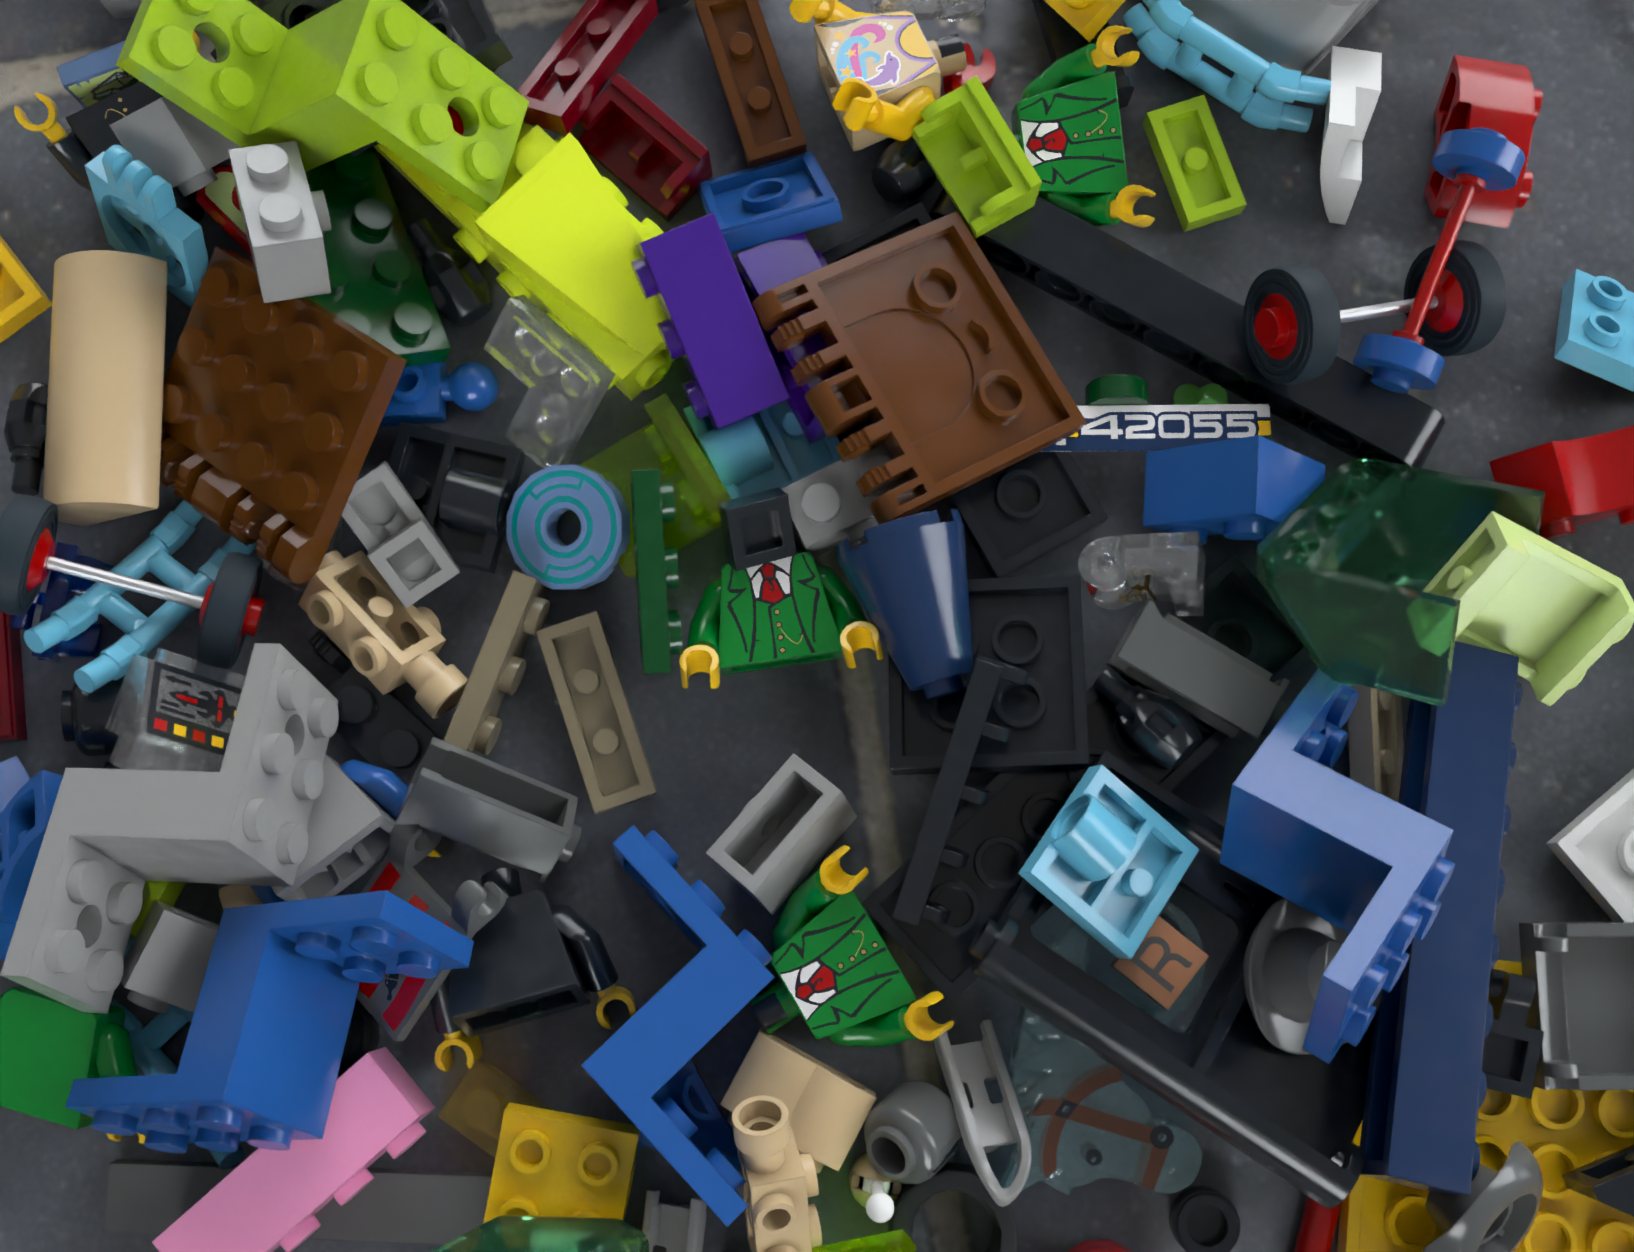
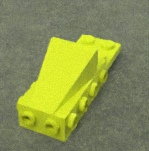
(567, 248)

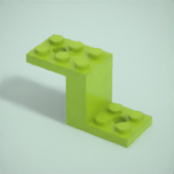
(334, 86)

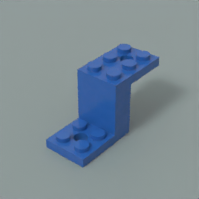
(1336, 855)
(680, 1019)
(272, 1023)

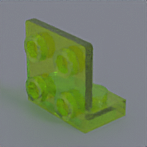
(672, 449)

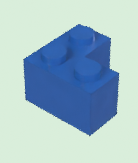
(1226, 487)

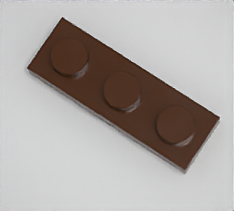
(751, 80)

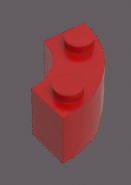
(1493, 98)
(1581, 479)

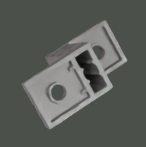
(172, 826)

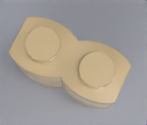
(821, 1101)

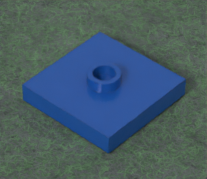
(770, 201)

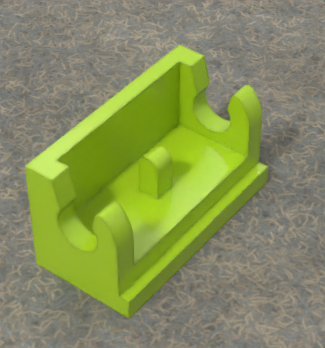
(977, 158)

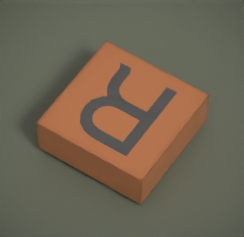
(1162, 963)

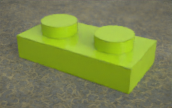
(1194, 163)

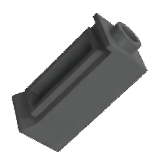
(1199, 675)
(491, 808)

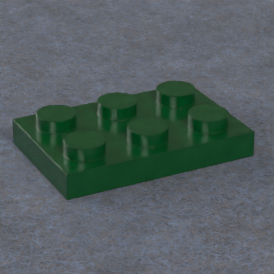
(655, 570)

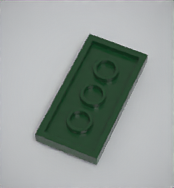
(372, 262)

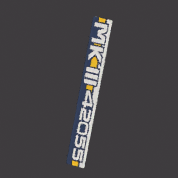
(1164, 426)

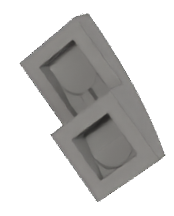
(397, 535)

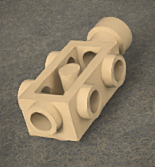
(380, 634)
(776, 1179)

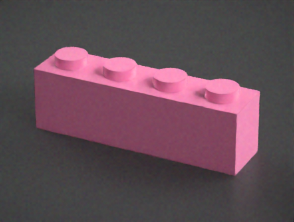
(277, 1193)

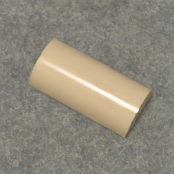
(105, 385)

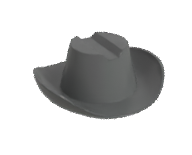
(1286, 969)
(1495, 1212)

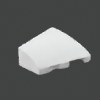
(1349, 108)

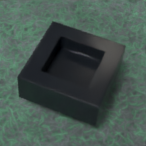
(757, 528)

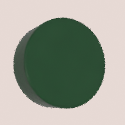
(1117, 390)

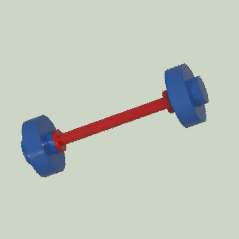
(1475, 163)

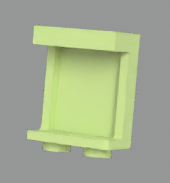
(1534, 604)

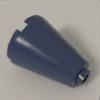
(917, 597)

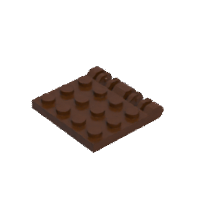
(927, 356)
(270, 415)

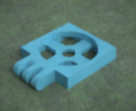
(134, 197)

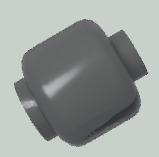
(912, 1132)

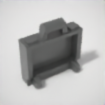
(1582, 1002)

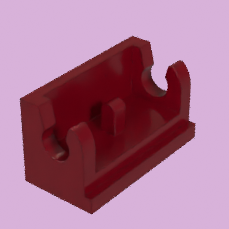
(644, 147)

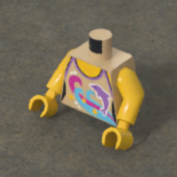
(877, 68)

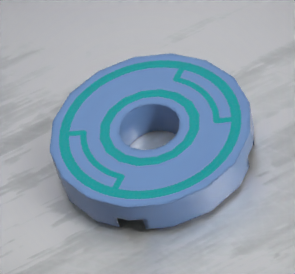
(534, 521)

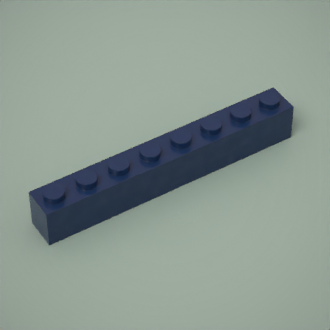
(1434, 1021)

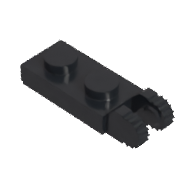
(371, 722)

